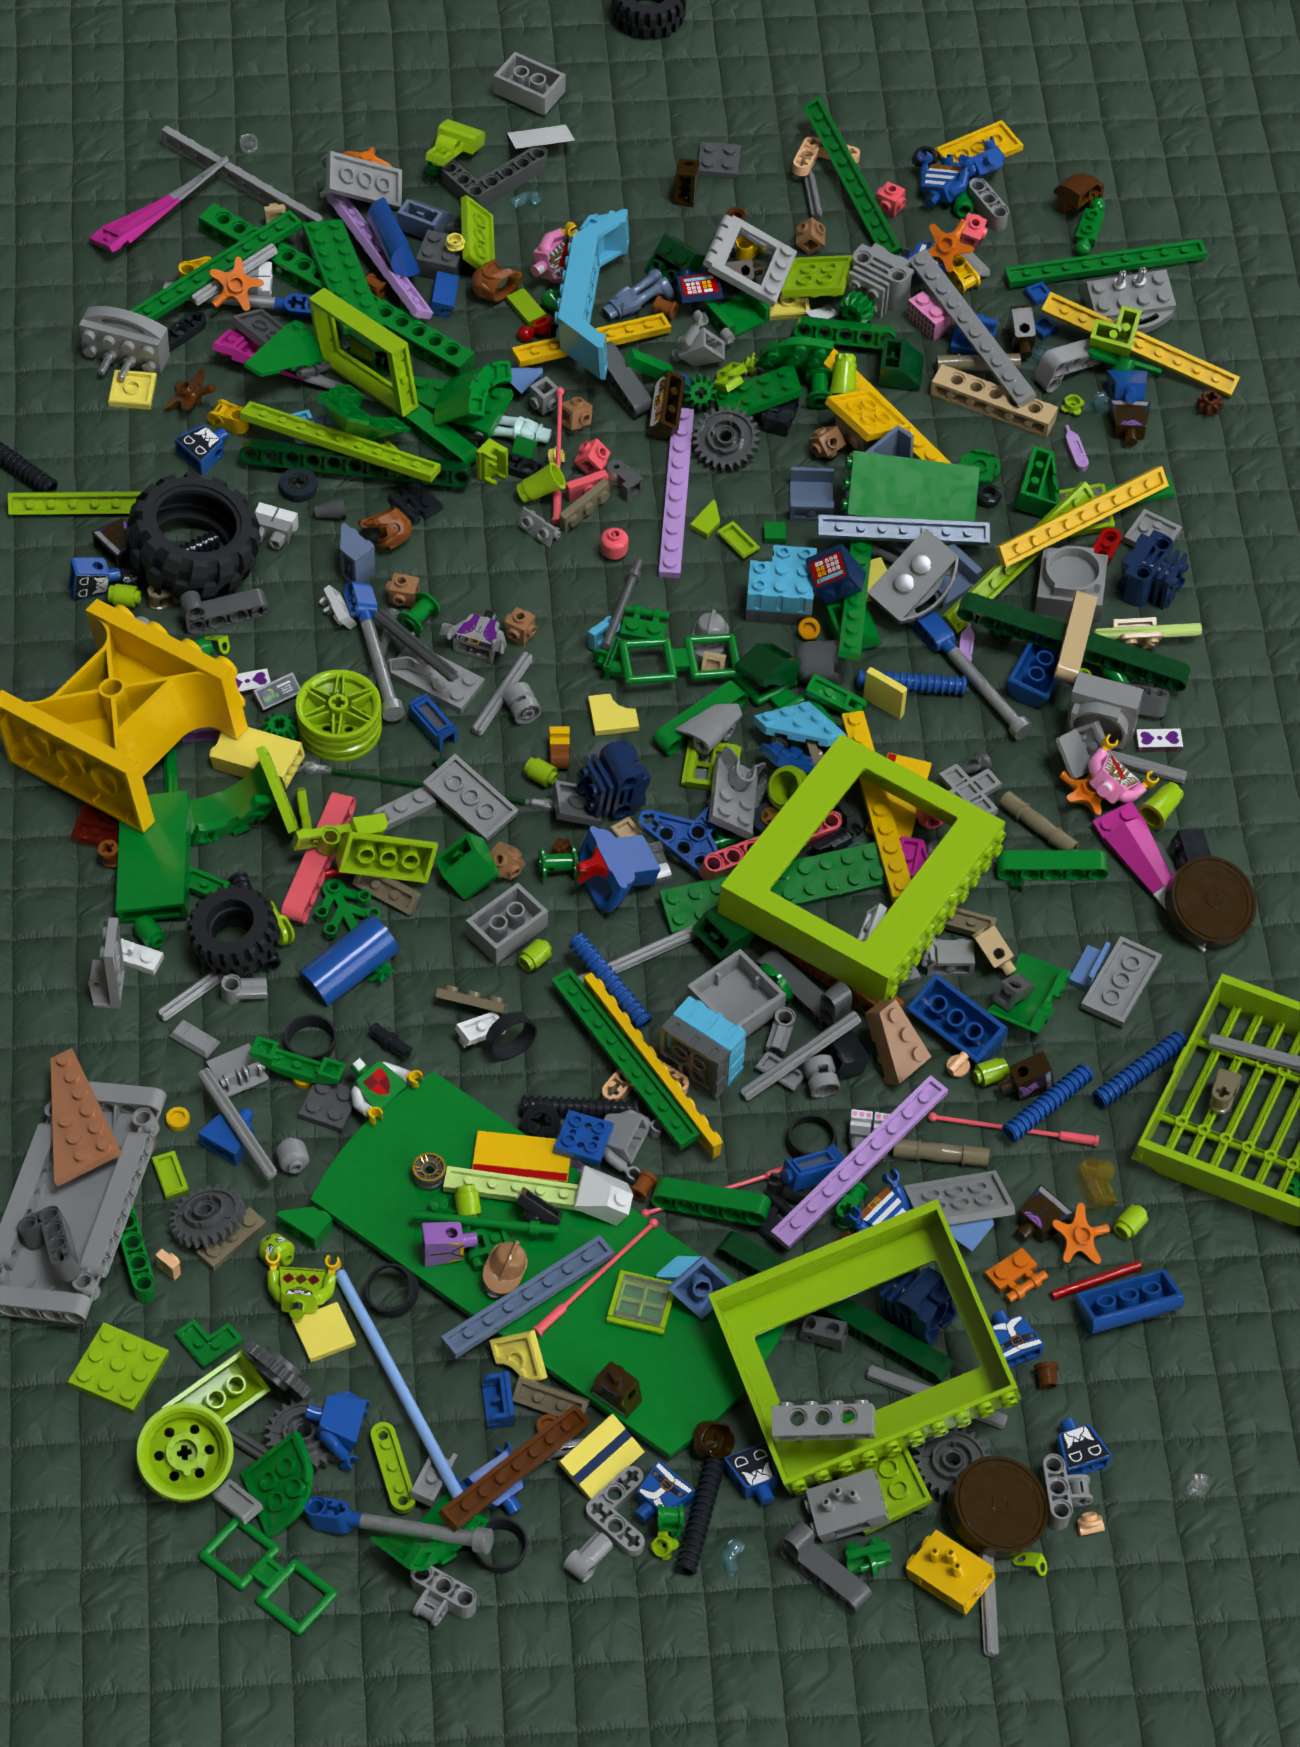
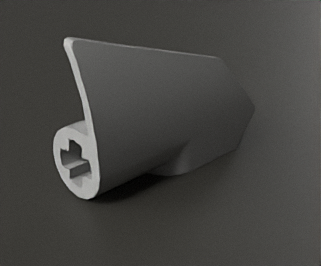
(711, 726)

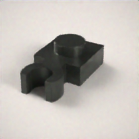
(777, 1184)

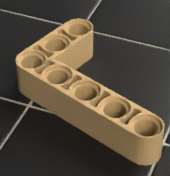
(1075, 636)

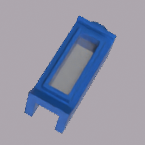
(432, 721)
(811, 1168)

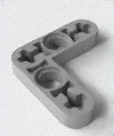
(610, 1507)

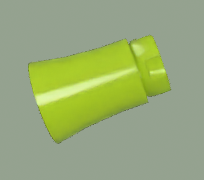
(843, 374)
(541, 483)
(1161, 805)

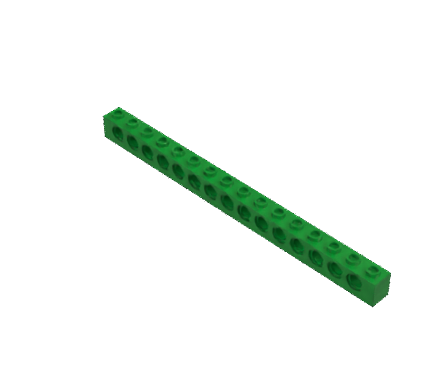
(302, 273)

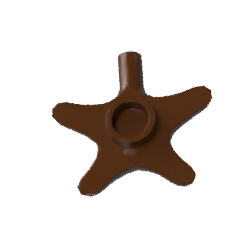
(190, 392)

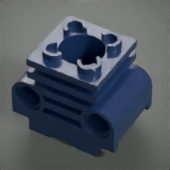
(1151, 571)
(614, 781)
(918, 1303)

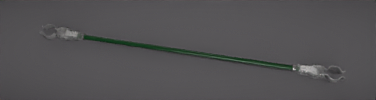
(313, 767)

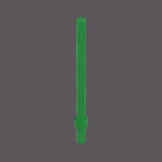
(533, 1227)

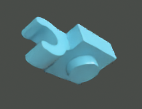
(597, 633)

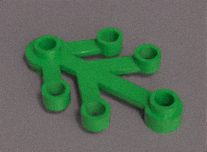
(344, 909)

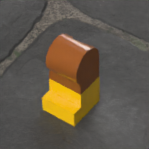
(559, 746)

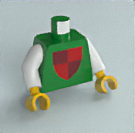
(378, 1086)

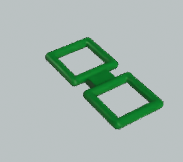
(679, 659)
(779, 698)
(268, 1575)

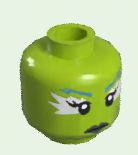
(274, 1243)

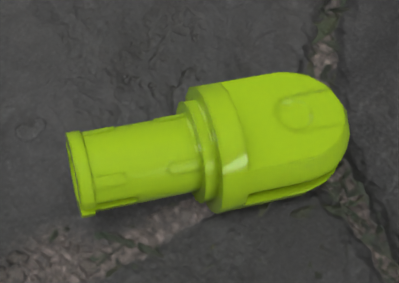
(286, 930)

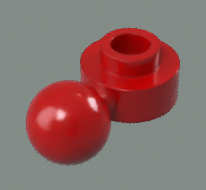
(539, 326)

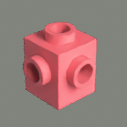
(891, 199)
(974, 230)
(592, 456)

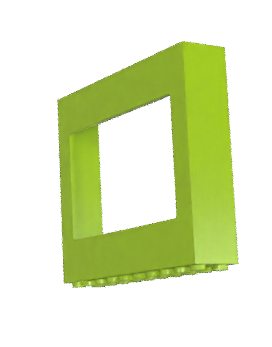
(917, 914)
(839, 1273)

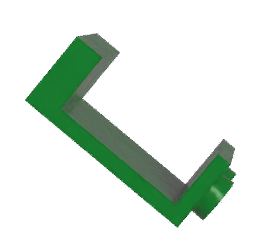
(737, 314)

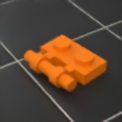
(1013, 1269)

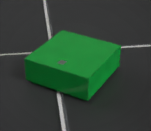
(524, 446)
(774, 532)

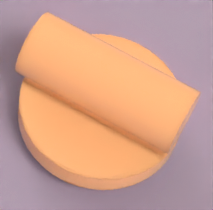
(958, 1065)
(1090, 1523)

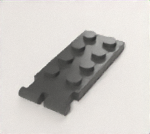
(261, 327)

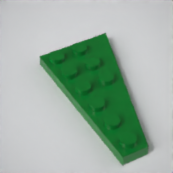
(495, 406)

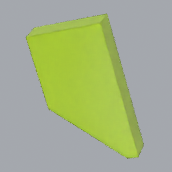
(707, 520)

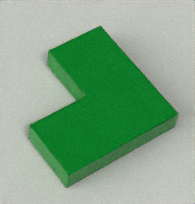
(208, 1349)

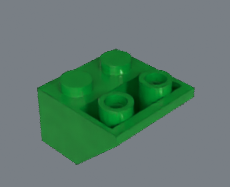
(833, 620)
(467, 865)

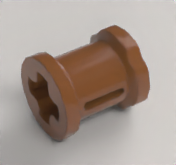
(376, 286)
(666, 307)
(109, 851)
(643, 1185)

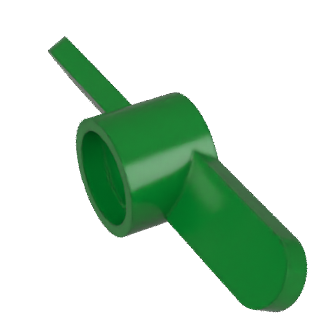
(1122, 362)

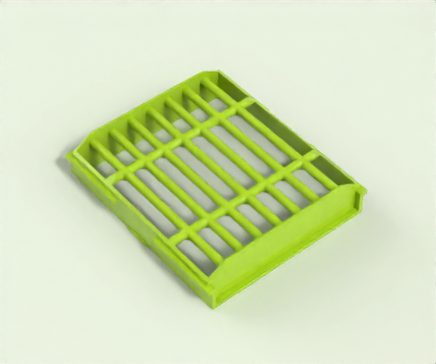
(1262, 1008)

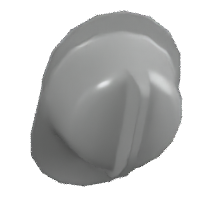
(710, 624)

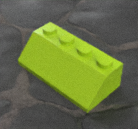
(386, 856)
(225, 1389)

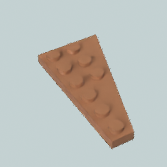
(78, 1124)

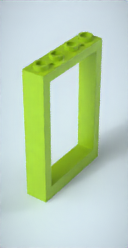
(399, 394)

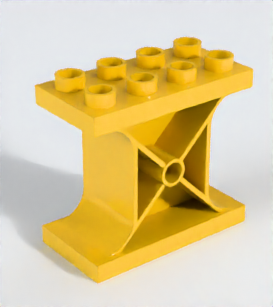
(121, 713)

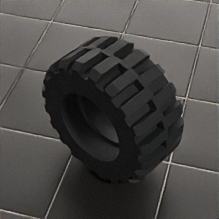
(649, 20)
(226, 906)

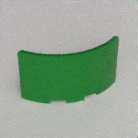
(468, 392)
(232, 808)
(1038, 1007)
(422, 1553)

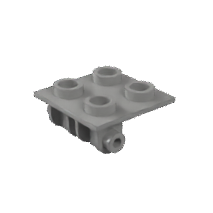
(237, 1070)

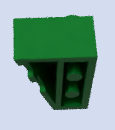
(1038, 486)

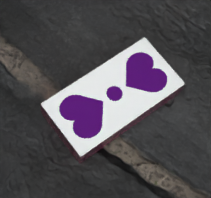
(251, 680)
(1159, 740)

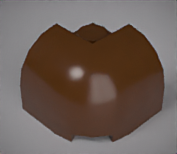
(1078, 192)

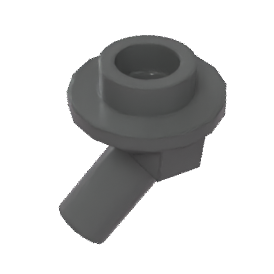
(981, 763)

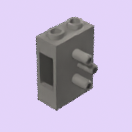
(846, 1506)

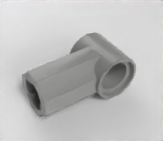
(244, 988)
(781, 1032)
(584, 1561)

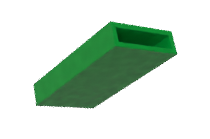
(909, 488)
(156, 863)

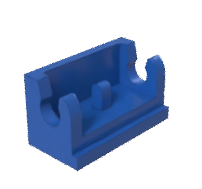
(444, 293)
(498, 1400)

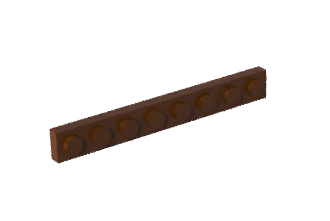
(514, 1468)

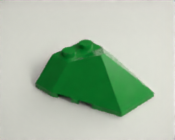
(343, 409)

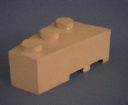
(896, 1041)

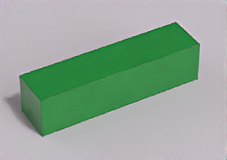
(646, 363)

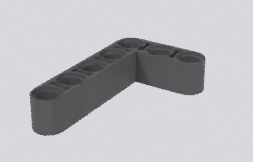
(498, 181)
(818, 1007)

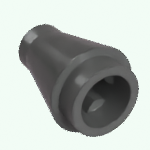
(333, 509)

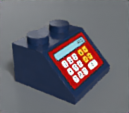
(697, 285)
(835, 574)

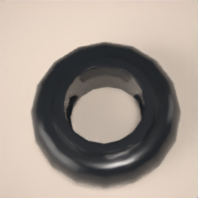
(923, 149)
(989, 501)

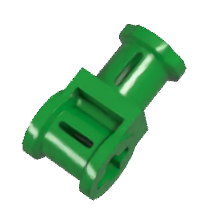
(851, 1199)
(670, 1520)

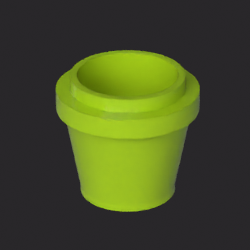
(784, 784)

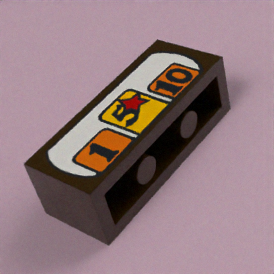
(666, 405)

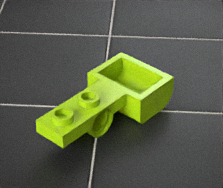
(452, 140)
(318, 837)

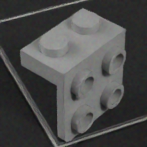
(1079, 747)

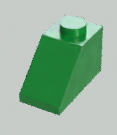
(306, 1225)

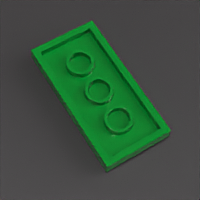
(763, 391)

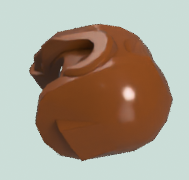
(489, 276)
(393, 526)

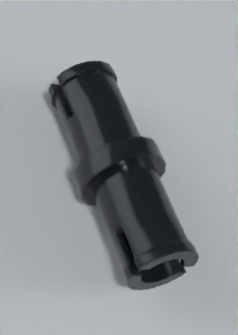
(390, 1041)

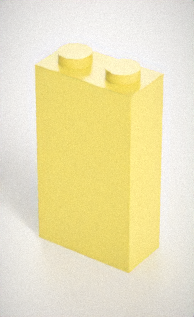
(240, 757)

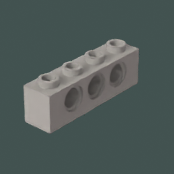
(862, 1428)

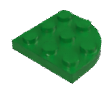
(801, 351)
(281, 1483)

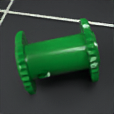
(818, 379)
(424, 606)
(557, 862)

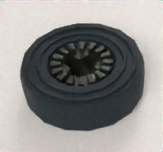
(295, 493)

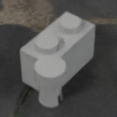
(950, 958)

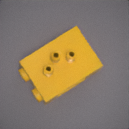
(950, 1572)

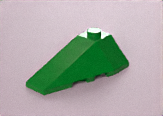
(287, 349)

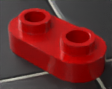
(1103, 543)

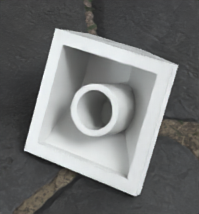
(603, 1196)

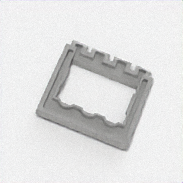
(777, 271)

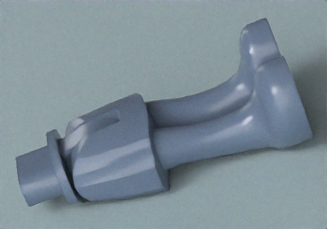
(628, 301)

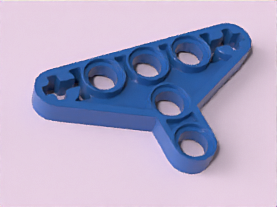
(681, 834)

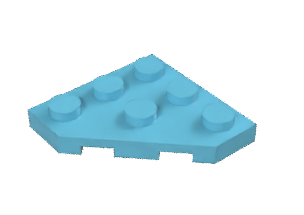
(799, 723)

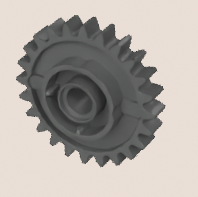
(726, 453)
(207, 1216)
(276, 1369)
(292, 1419)
(934, 1454)

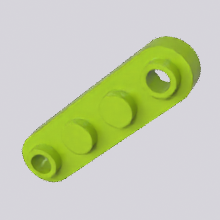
(392, 1467)

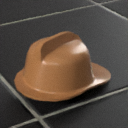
(505, 1267)

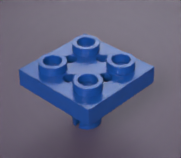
(783, 756)
(580, 1143)

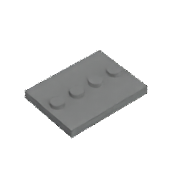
(964, 1197)

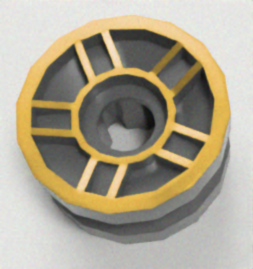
(434, 1164)

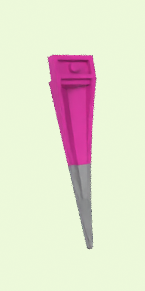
(128, 228)
(242, 348)

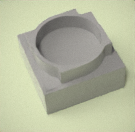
(1063, 573)
(1108, 701)
(739, 992)

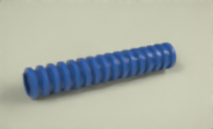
(923, 682)
(612, 983)
(1140, 1069)
(1047, 1102)

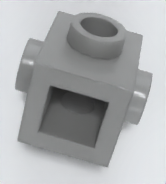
(543, 396)

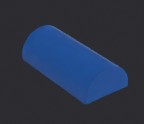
(392, 239)
(1033, 676)
(349, 960)
(958, 1019)
(1128, 1301)

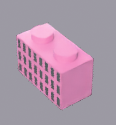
(928, 315)

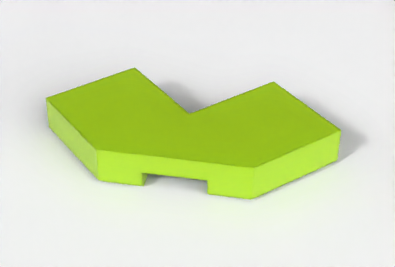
(729, 377)
(303, 808)

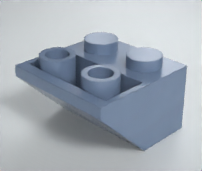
(418, 217)
(356, 556)

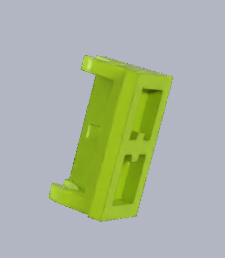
(491, 461)

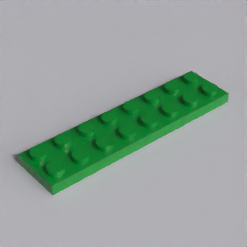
(340, 266)

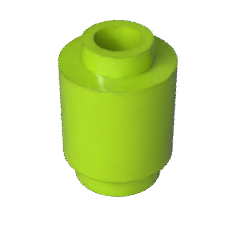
(124, 595)
(541, 771)
(535, 955)
(991, 1071)
(467, 1200)
(1130, 1222)

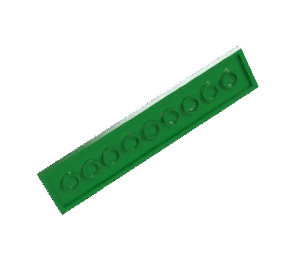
(802, 883)

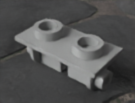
(538, 527)

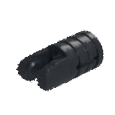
(835, 841)

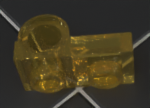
(1097, 1176)

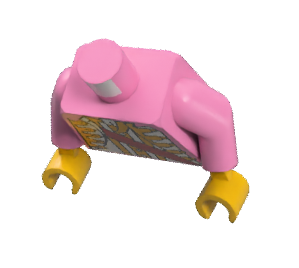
(552, 253)
(1113, 779)

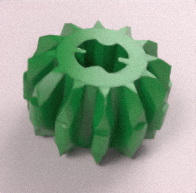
(857, 307)
(704, 396)
(281, 725)

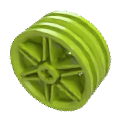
(346, 708)
(211, 1432)

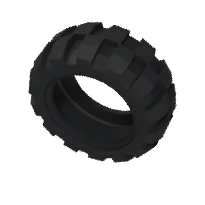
(201, 502)

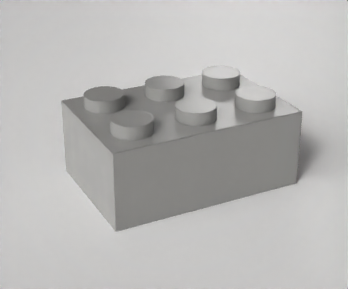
(529, 83)
(507, 923)

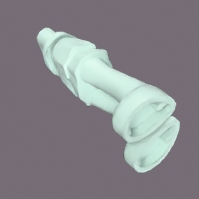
(521, 427)

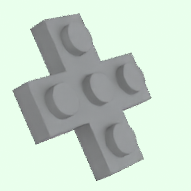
(972, 789)

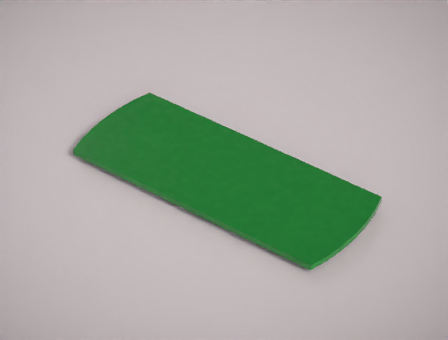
(372, 1194)

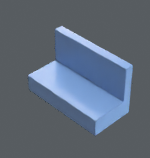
(1089, 967)

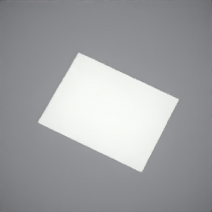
(540, 136)

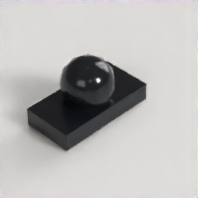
(537, 1208)

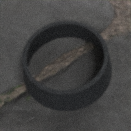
(311, 1020)
(517, 1045)
(792, 1149)
(407, 1304)
(514, 1527)

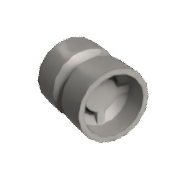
(522, 703)
(821, 1076)

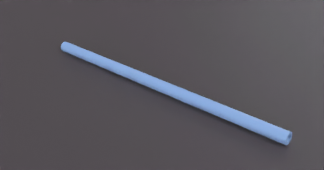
(398, 1383)

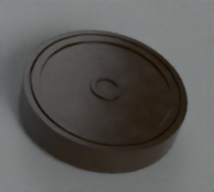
(1210, 902)
(998, 1506)

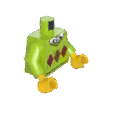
(301, 1288)

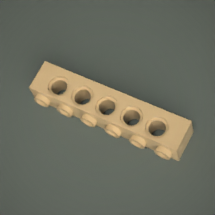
(992, 401)

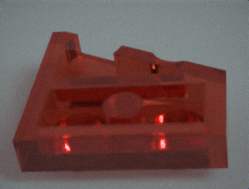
(94, 827)

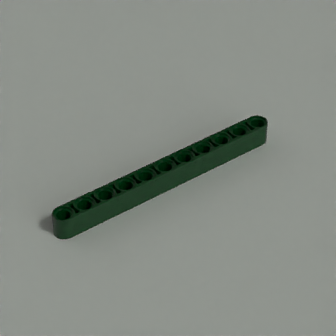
(345, 466)
(1050, 634)
(861, 1322)

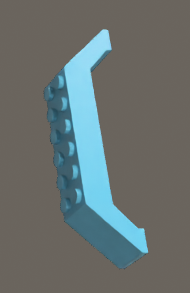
(587, 253)

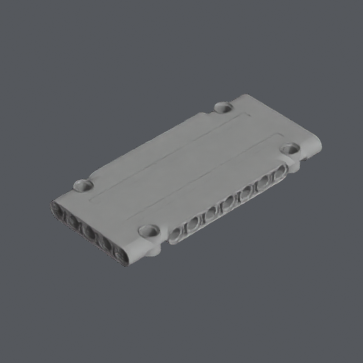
(92, 1205)

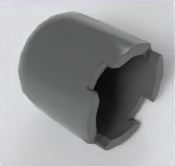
(819, 659)

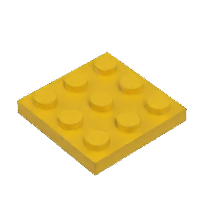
(866, 413)

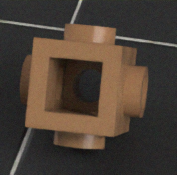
(810, 235)
(576, 413)
(826, 442)
(403, 589)
(520, 626)
(507, 860)

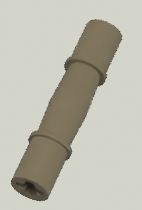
(971, 362)
(1037, 822)
(942, 1152)

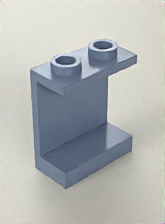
(895, 443)
(811, 493)
(967, 576)

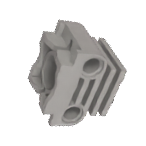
(881, 277)

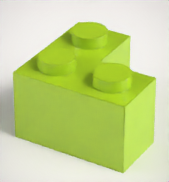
(1117, 337)

